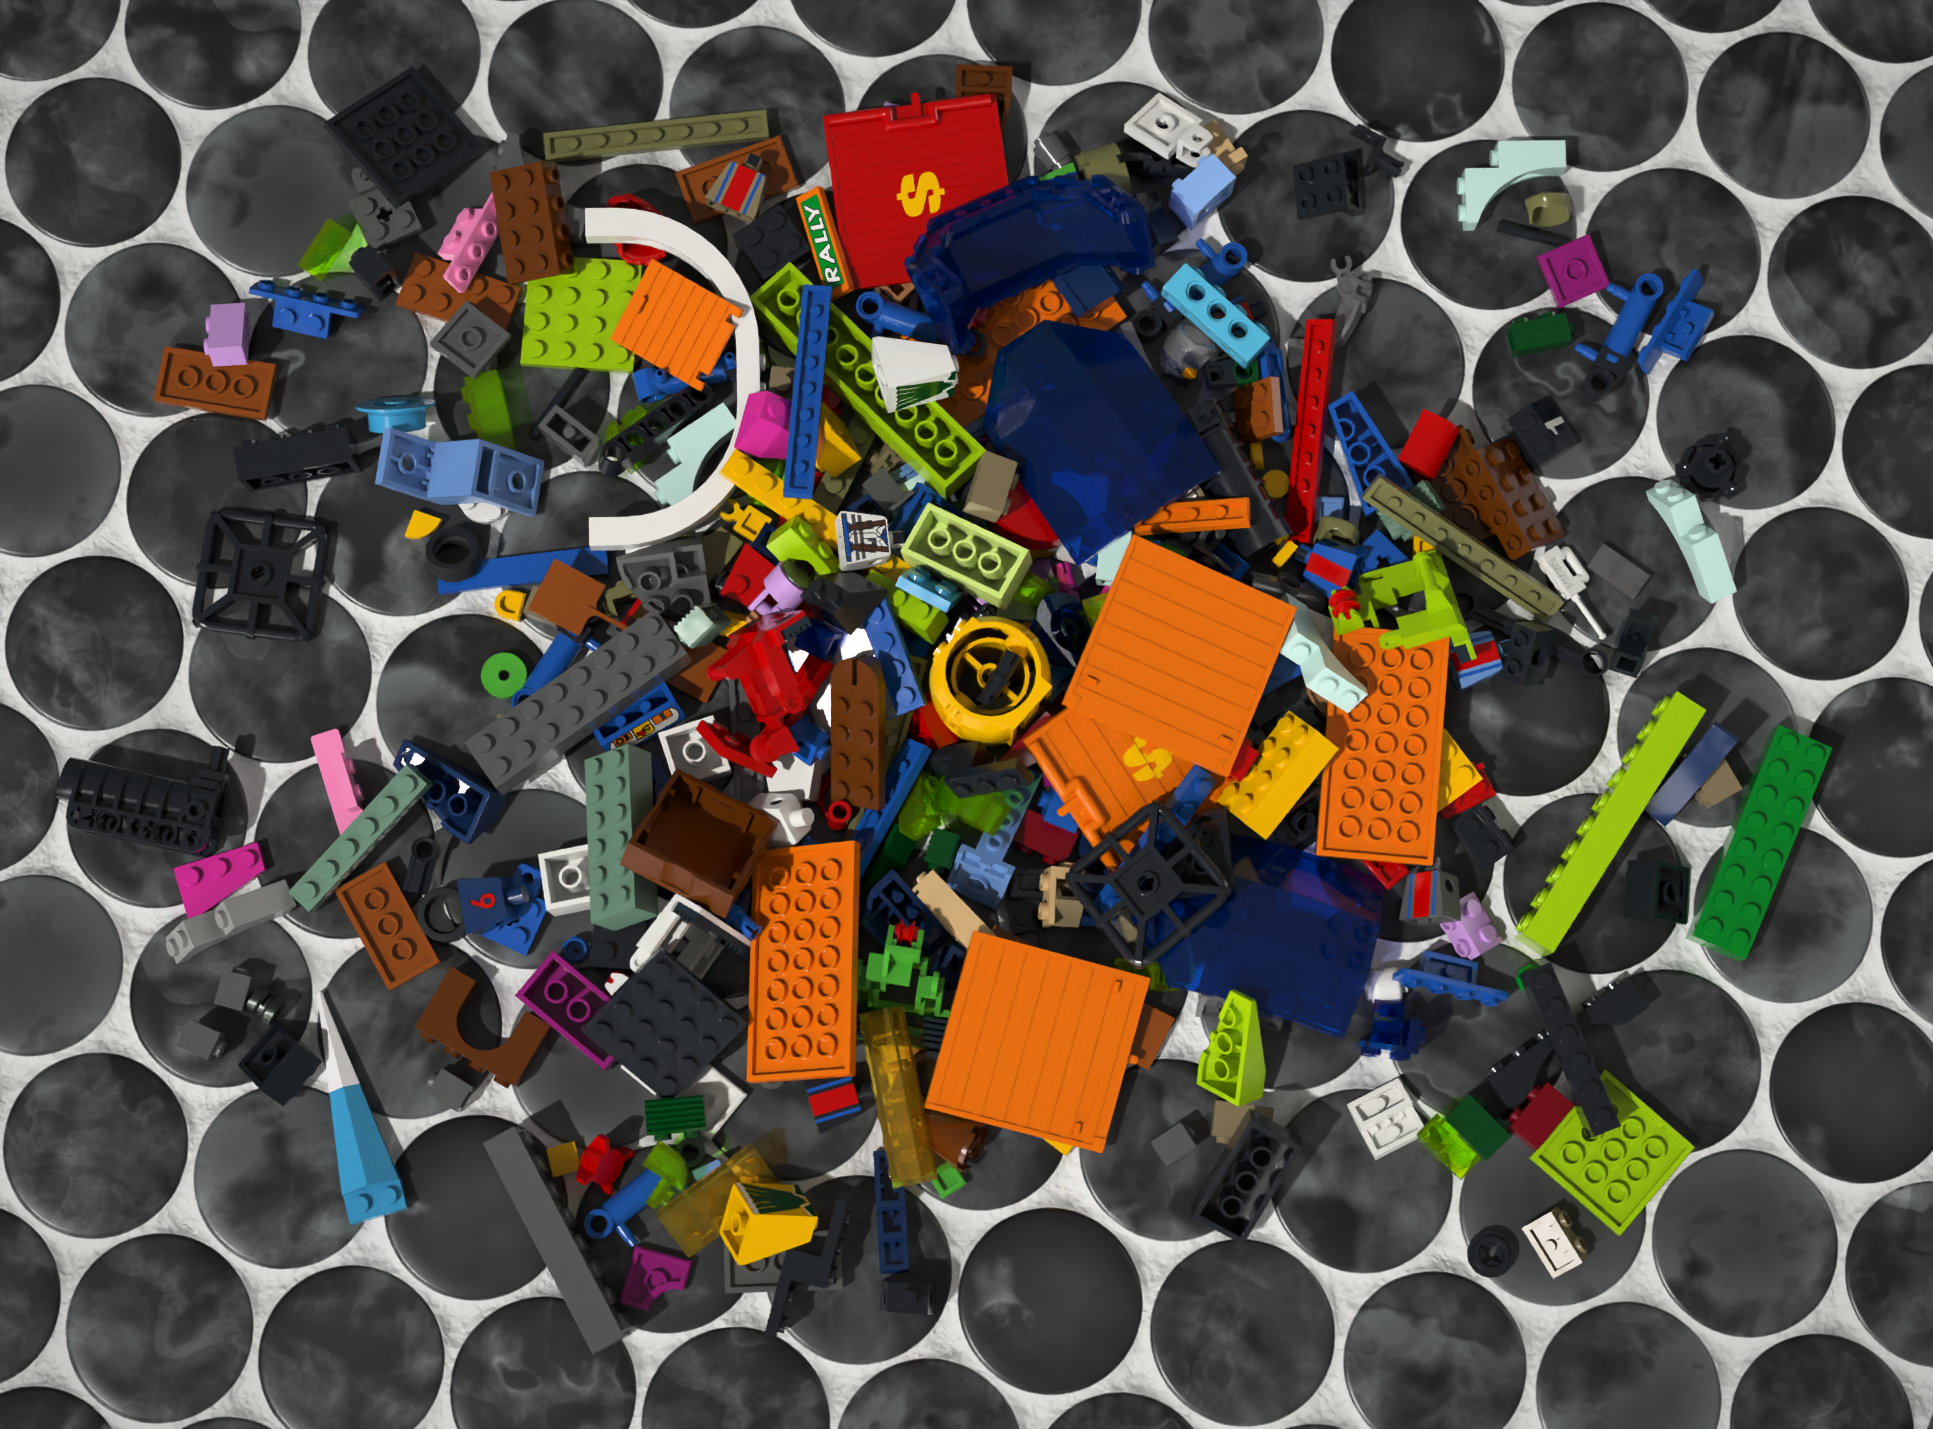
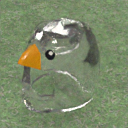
(1185, 351)

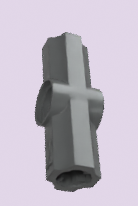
(1284, 584)

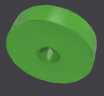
(495, 666)

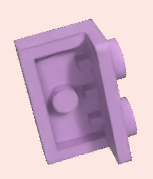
(1474, 932)

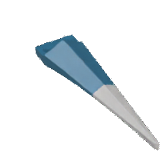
(365, 1166)

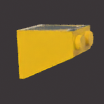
(766, 1220)

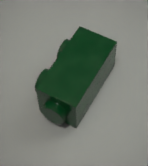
(1539, 335)

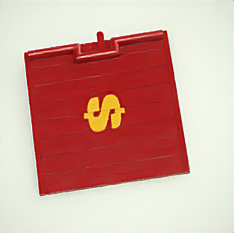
(902, 169)

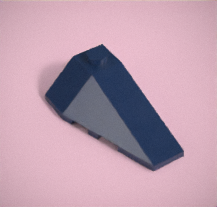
(458, 796)

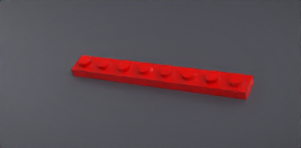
(1310, 429)

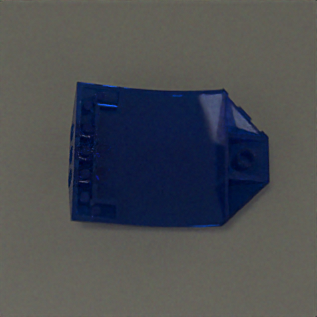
(1091, 434)
(1288, 936)

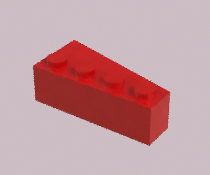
(747, 581)

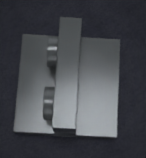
(471, 340)

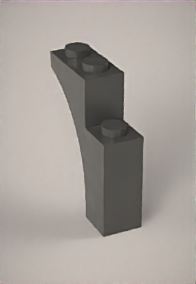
(511, 156)

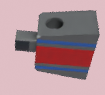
(1431, 897)

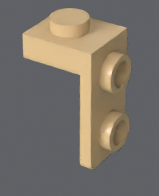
(1224, 150)
(1047, 884)

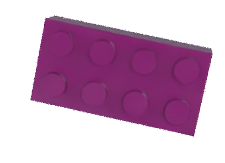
(566, 1002)

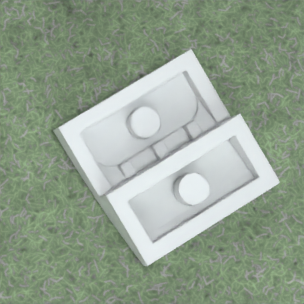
(1386, 1118)

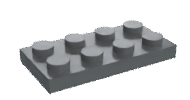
(765, 1273)

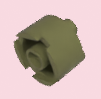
(1103, 161)

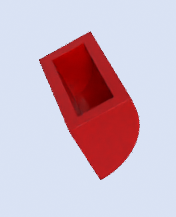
(1428, 444)

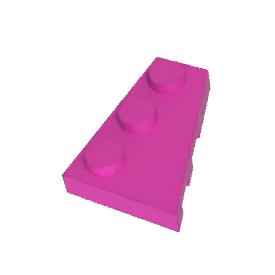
(215, 878)

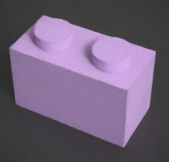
(227, 334)

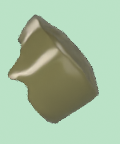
(1548, 208)
(1337, 529)

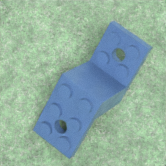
(459, 472)

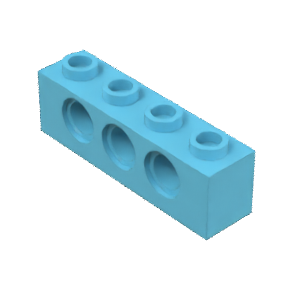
(1243, 349)

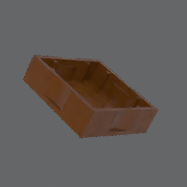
(700, 843)

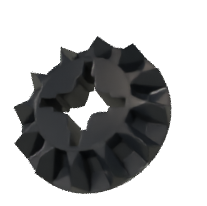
(1504, 1254)

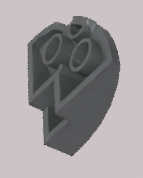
(668, 576)

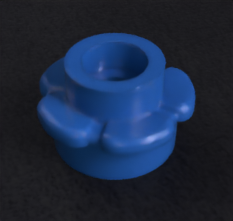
(576, 942)

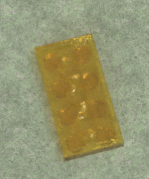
(698, 1212)

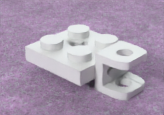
(1179, 137)

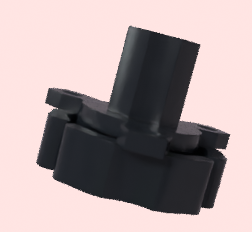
(1701, 469)

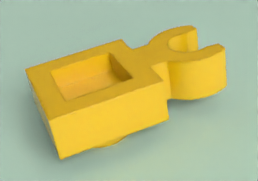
(748, 521)

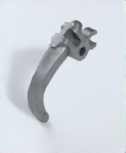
(1354, 301)

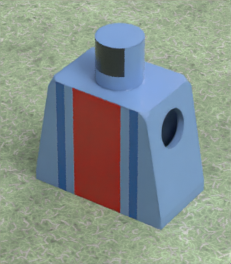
(1485, 666)

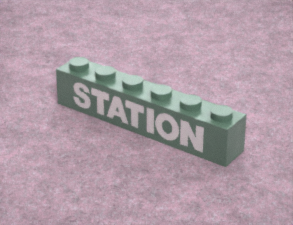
(361, 837)

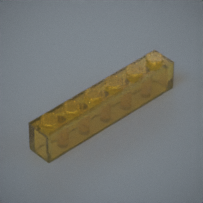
(897, 1096)

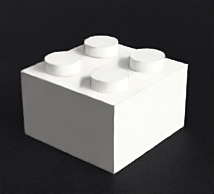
(692, 754)
(565, 880)

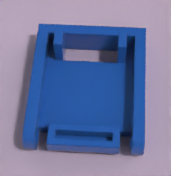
(913, 508)

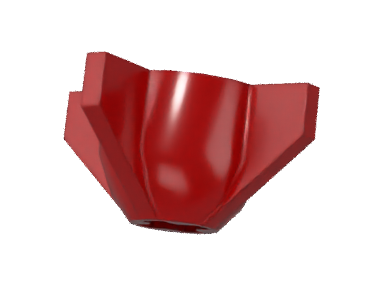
(602, 1163)

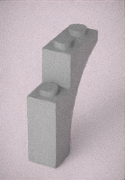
(228, 920)

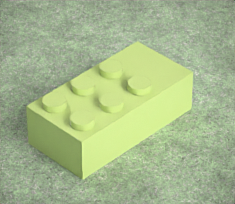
(967, 556)

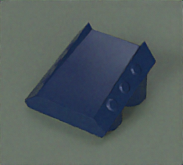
(1089, 289)

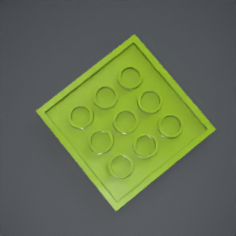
(575, 316)
(1617, 1169)

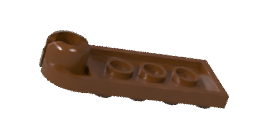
(858, 732)

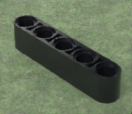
(650, 439)

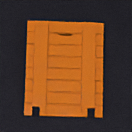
(679, 326)

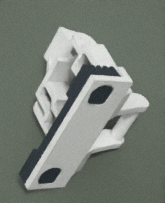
(679, 919)

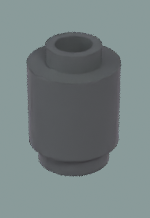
(1051, 151)

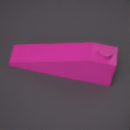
(765, 426)

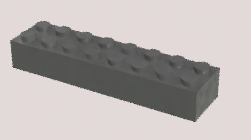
(578, 702)
(556, 1238)

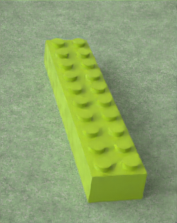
(920, 434)
(1610, 824)

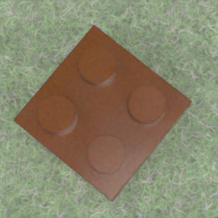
(1258, 410)

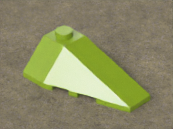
(1235, 1058)

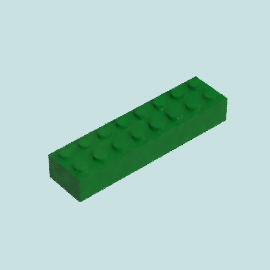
(1758, 843)

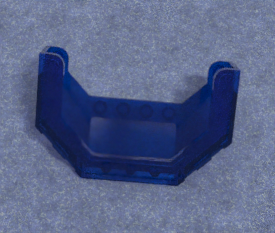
(1020, 241)

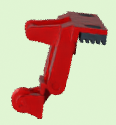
(766, 677)

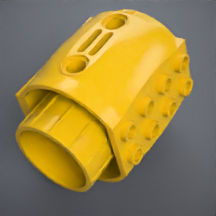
(982, 641)

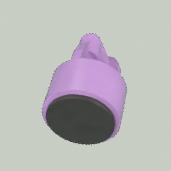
(785, 585)

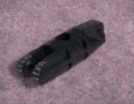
(1154, 165)

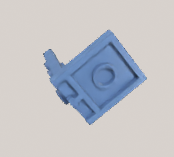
(981, 871)

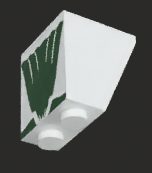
(913, 372)

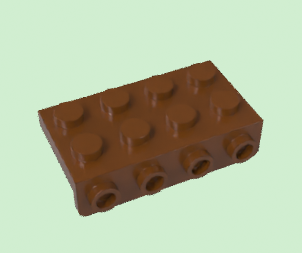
(532, 222)
(1455, 492)
(1511, 498)

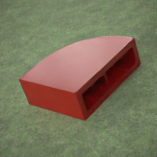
(1025, 523)

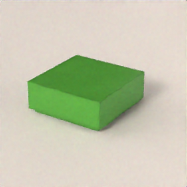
(948, 1180)

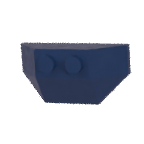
(894, 900)

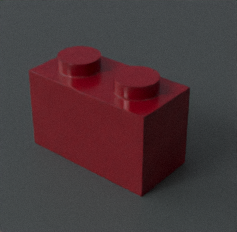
(1044, 839)
(1539, 1115)

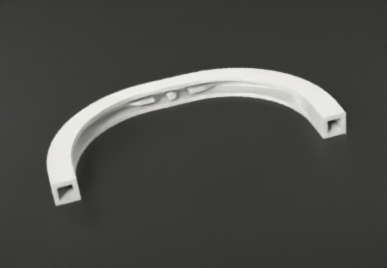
(663, 233)

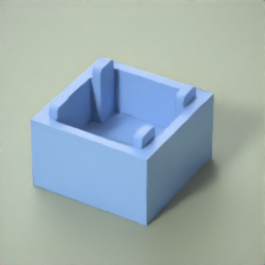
(1201, 191)

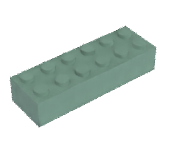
(616, 802)

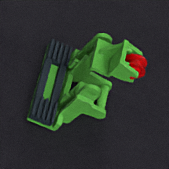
(894, 966)

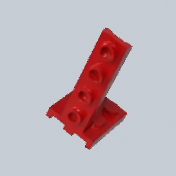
(737, 745)

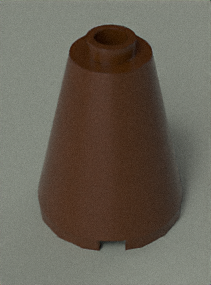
(955, 1138)

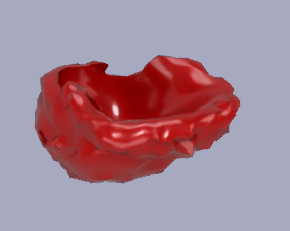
(635, 253)

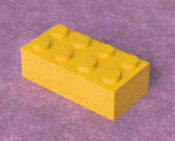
(1279, 775)

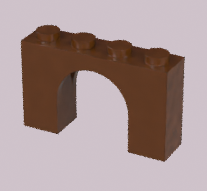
(443, 1023)

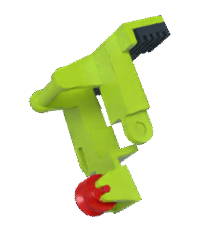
(1382, 588)

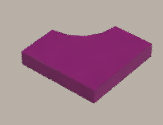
(651, 1275)

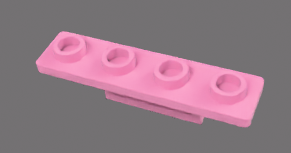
(469, 243)
(338, 778)

